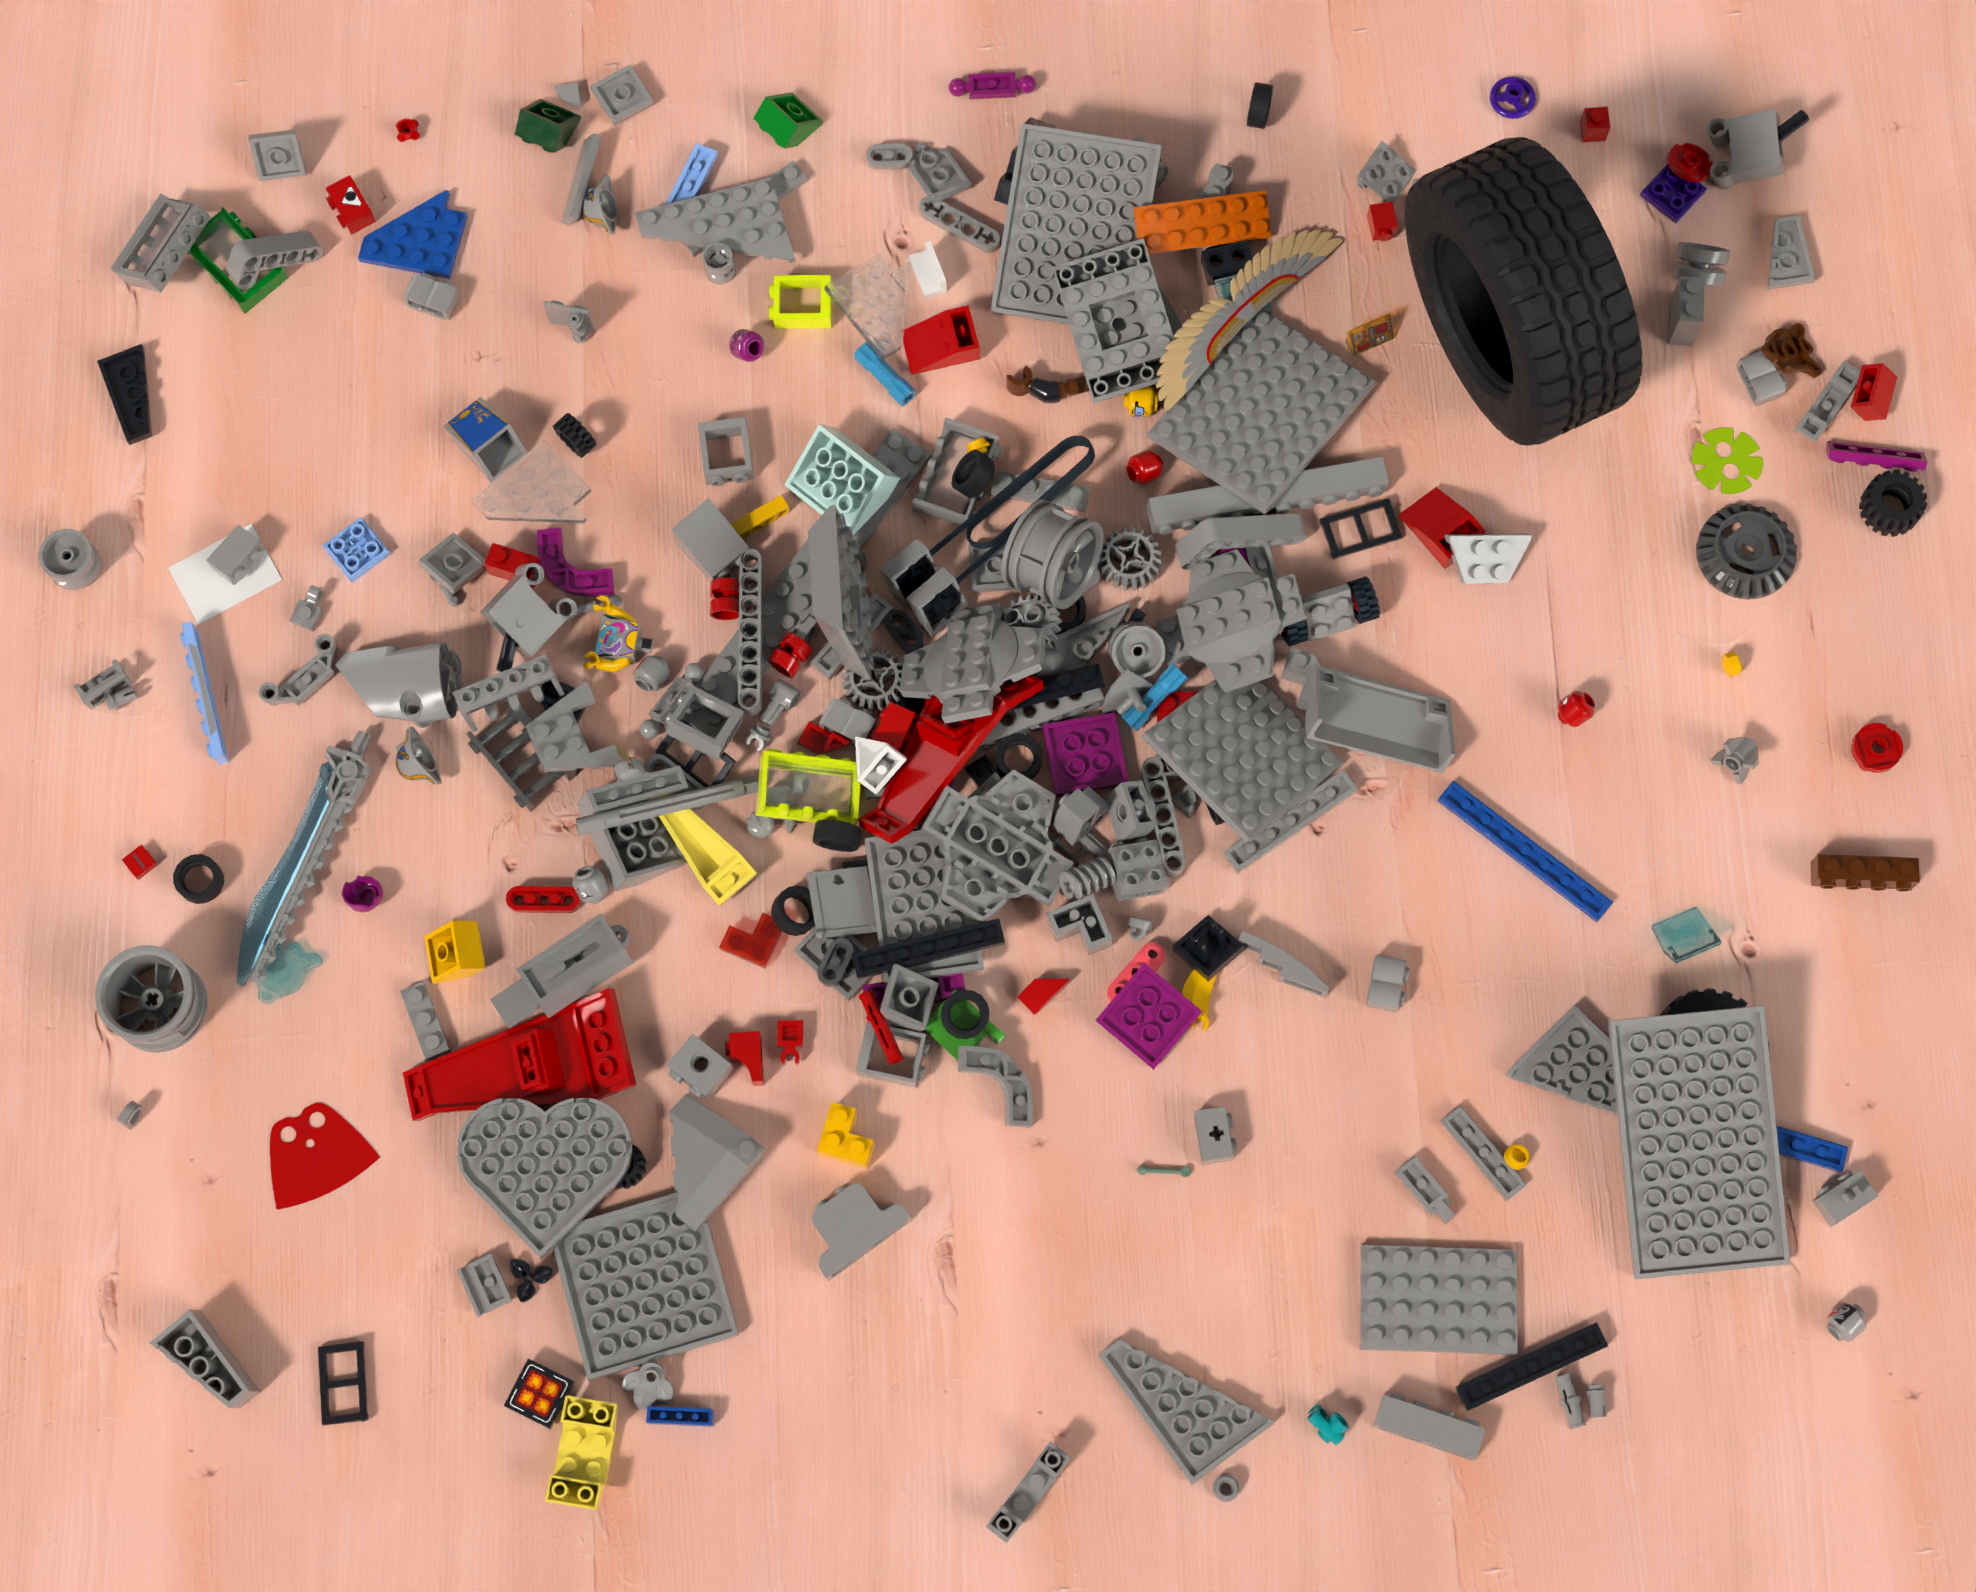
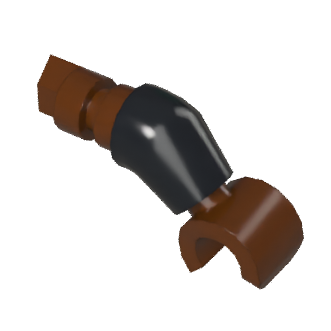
(1043, 389)

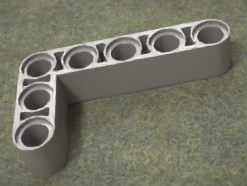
(1238, 533)
(1164, 805)

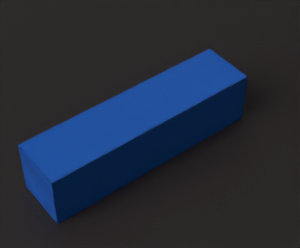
(680, 1416)

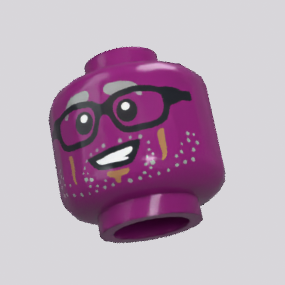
(746, 345)

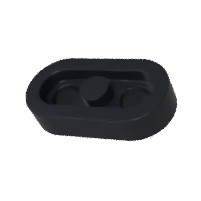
(905, 632)

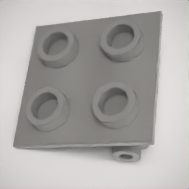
(1385, 173)
(575, 317)

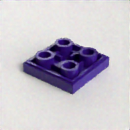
(1672, 194)

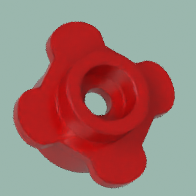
(404, 125)

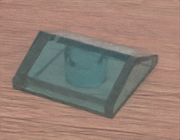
(1685, 935)

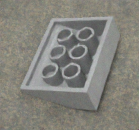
(635, 850)

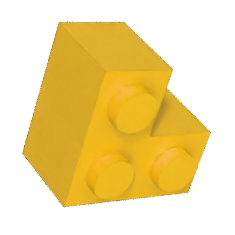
(839, 1142)

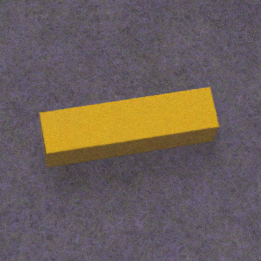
(761, 517)

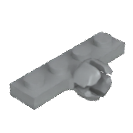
(635, 786)

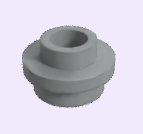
(1226, 1497)

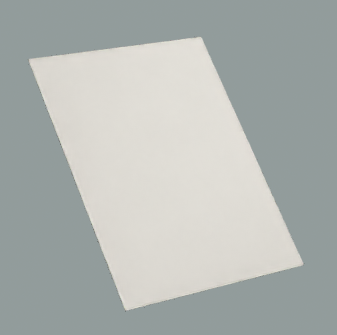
(209, 592)

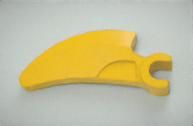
(1198, 991)

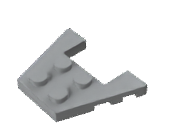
(559, 738)

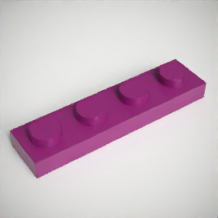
(1881, 456)

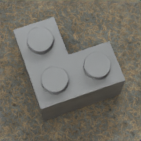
(1079, 814)
(1082, 918)

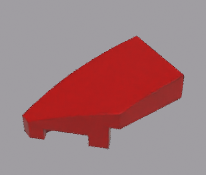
(819, 740)
(1040, 992)

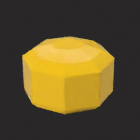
(1731, 664)

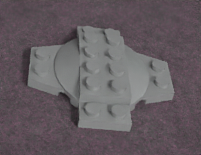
(1231, 620)
(972, 662)
(996, 846)

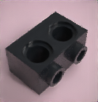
(1225, 256)

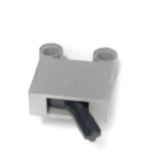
(1753, 144)
(523, 616)

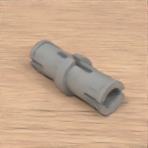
(1570, 1401)

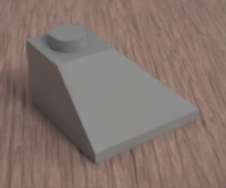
(908, 999)

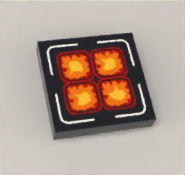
(539, 1393)

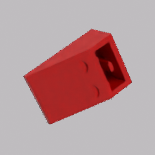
(941, 341)
(1436, 516)

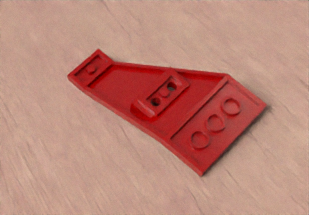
(934, 758)

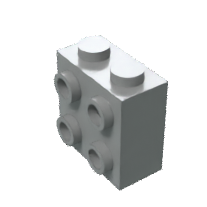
(1137, 869)

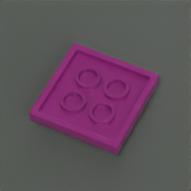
(1085, 754)
(1148, 1015)

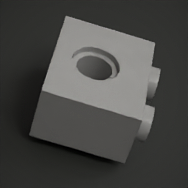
(1131, 811)
(702, 1082)

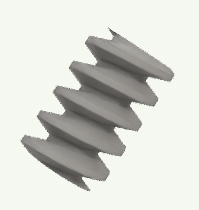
(1087, 878)

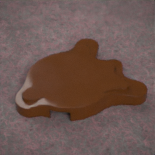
(1791, 351)

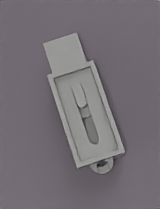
(565, 971)

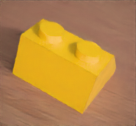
(454, 951)

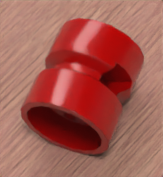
(725, 599)
(791, 653)

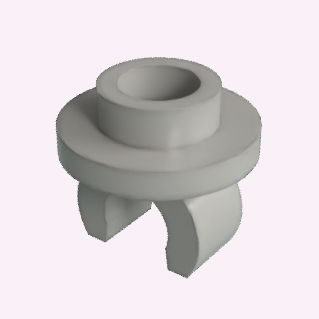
(761, 733)

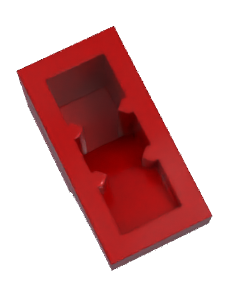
(747, 1050)

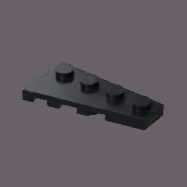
(128, 389)

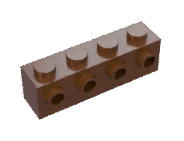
(1865, 872)

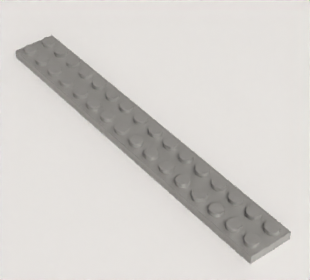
(791, 596)

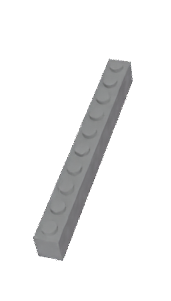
(1310, 488)

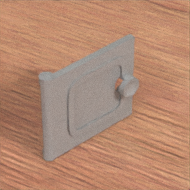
(841, 902)

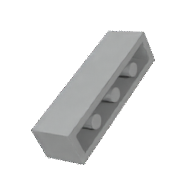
(1429, 1427)

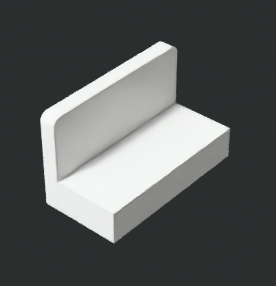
(928, 272)

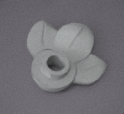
(648, 1389)

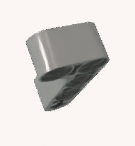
(270, 252)

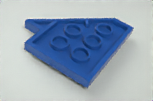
(419, 240)

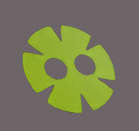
(1712, 472)

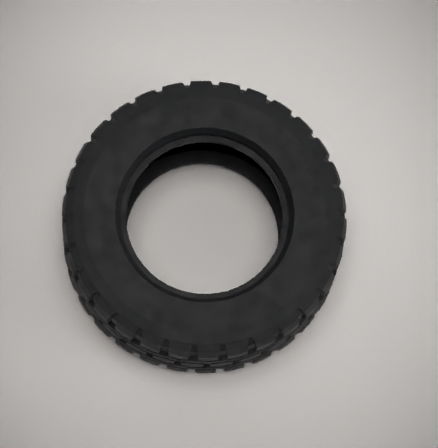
(1523, 290)

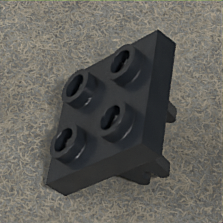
(1208, 948)

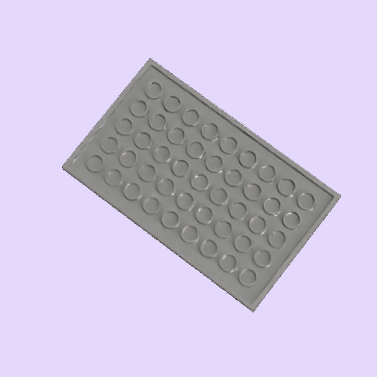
(1698, 1142)

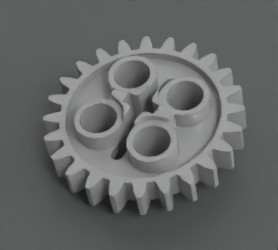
(1034, 613)

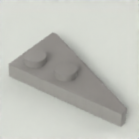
(1085, 640)

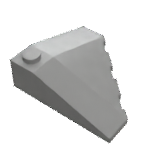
(709, 1159)

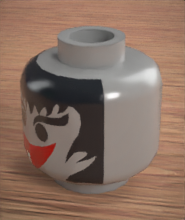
(1846, 1322)

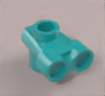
(1331, 1427)

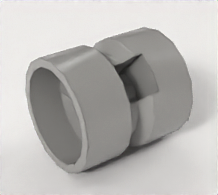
(718, 263)

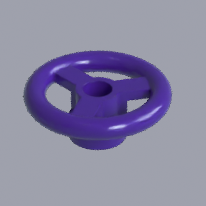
(1515, 86)

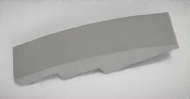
(1291, 970)

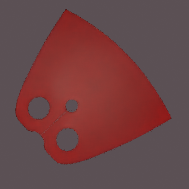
(309, 1173)

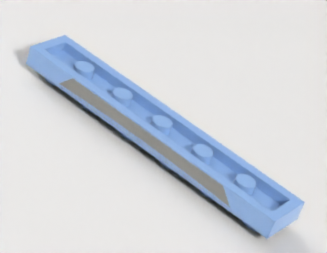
(205, 703)

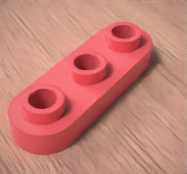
(1140, 958)

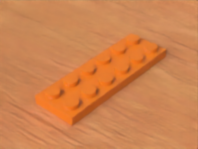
(1203, 222)

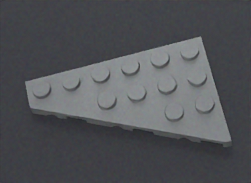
(741, 217)
(1571, 1063)
(1186, 1416)

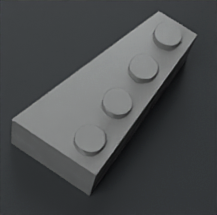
(205, 1357)

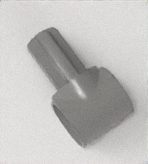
(782, 697)

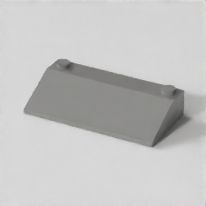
(1380, 719)

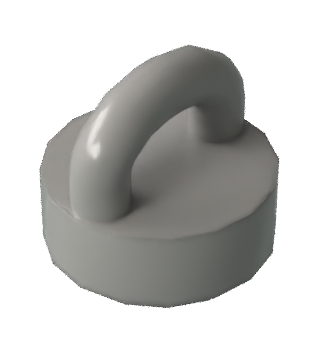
(1141, 924)

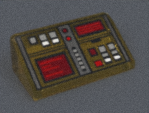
(1370, 335)

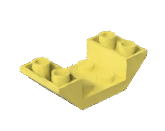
(583, 1453)

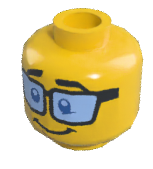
(1141, 402)

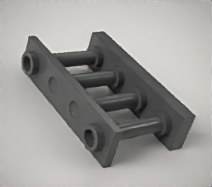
(524, 719)

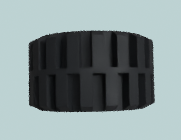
(1905, 490)

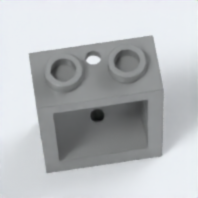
(724, 429)
(695, 738)
(867, 1049)

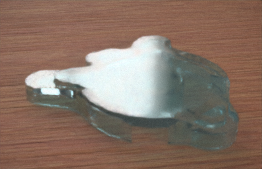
(286, 972)

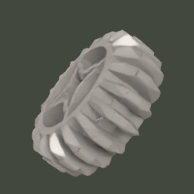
(1113, 547)
(865, 686)

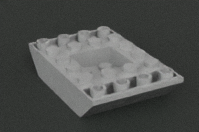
(1109, 288)
(839, 591)

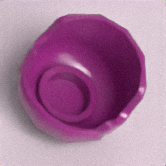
(362, 894)

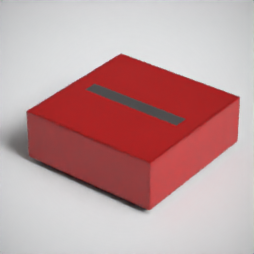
(139, 862)

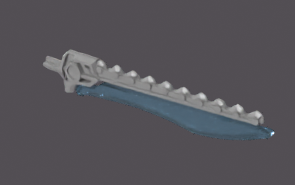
(344, 788)

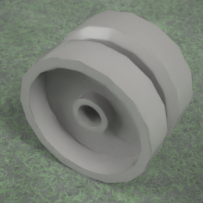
(1700, 262)
(69, 559)
(1133, 635)

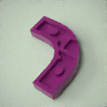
(564, 575)

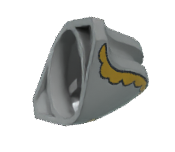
(600, 205)
(415, 759)

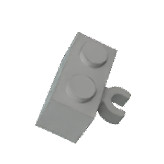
(1845, 1198)

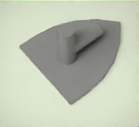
(1125, 693)

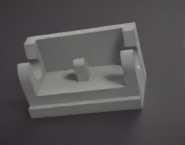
(108, 681)

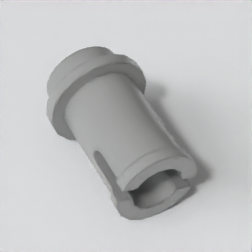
(118, 698)
(1597, 1400)

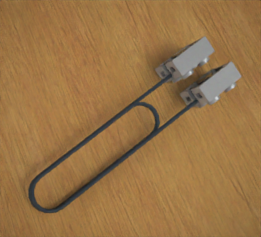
(935, 592)

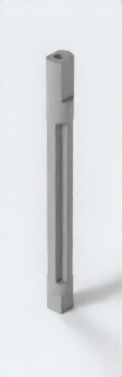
(666, 805)

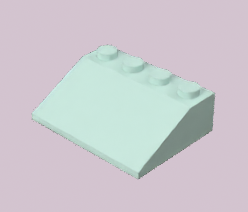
(842, 475)

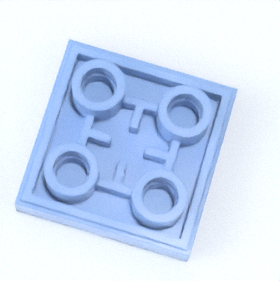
(356, 549)

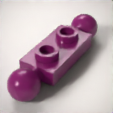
(992, 85)

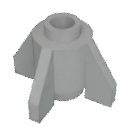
(1738, 757)

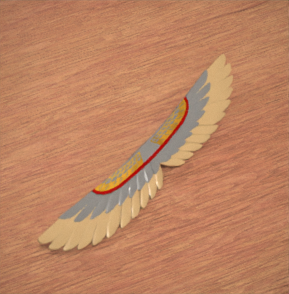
(1221, 319)

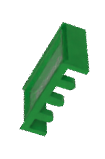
(213, 251)

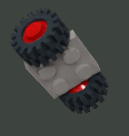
(1334, 611)

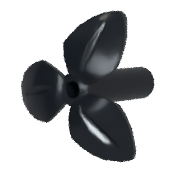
(521, 1270)

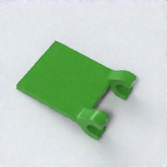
(963, 1016)

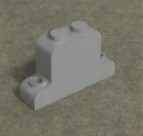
(853, 1227)

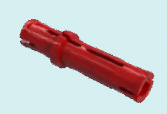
(880, 1027)

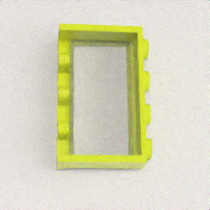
(807, 787)

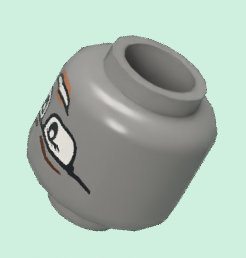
(590, 884)

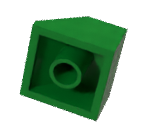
(786, 119)

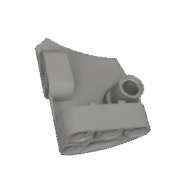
(405, 682)

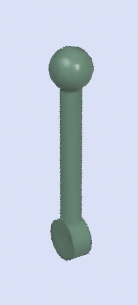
(1185, 1171)

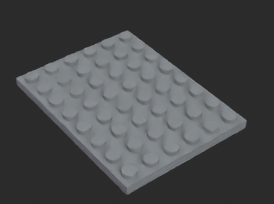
(1067, 202)
(1262, 410)

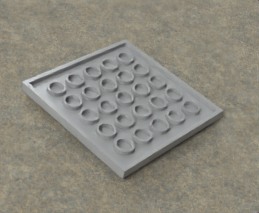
(1242, 754)
(642, 1287)

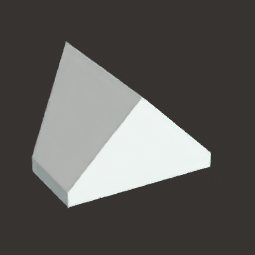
(876, 763)

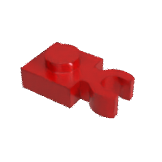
(790, 1036)

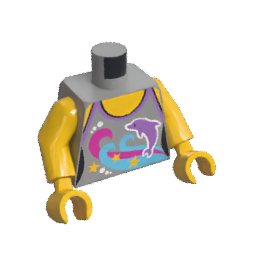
(617, 639)

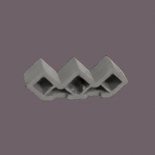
(1299, 671)

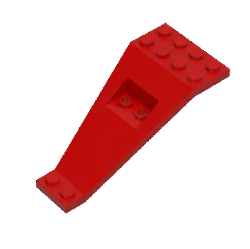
(571, 1055)

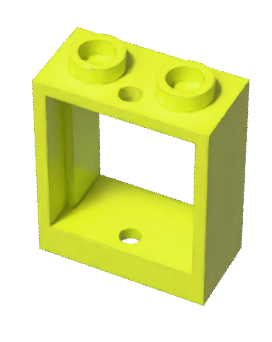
(800, 320)

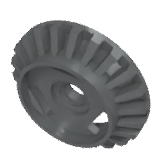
(1716, 553)

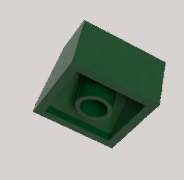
(546, 125)

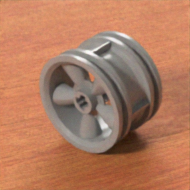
(1052, 553)
(120, 979)

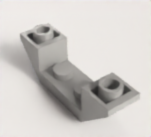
(1028, 1492)

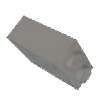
(1686, 311)

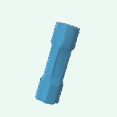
(885, 374)
(1167, 683)

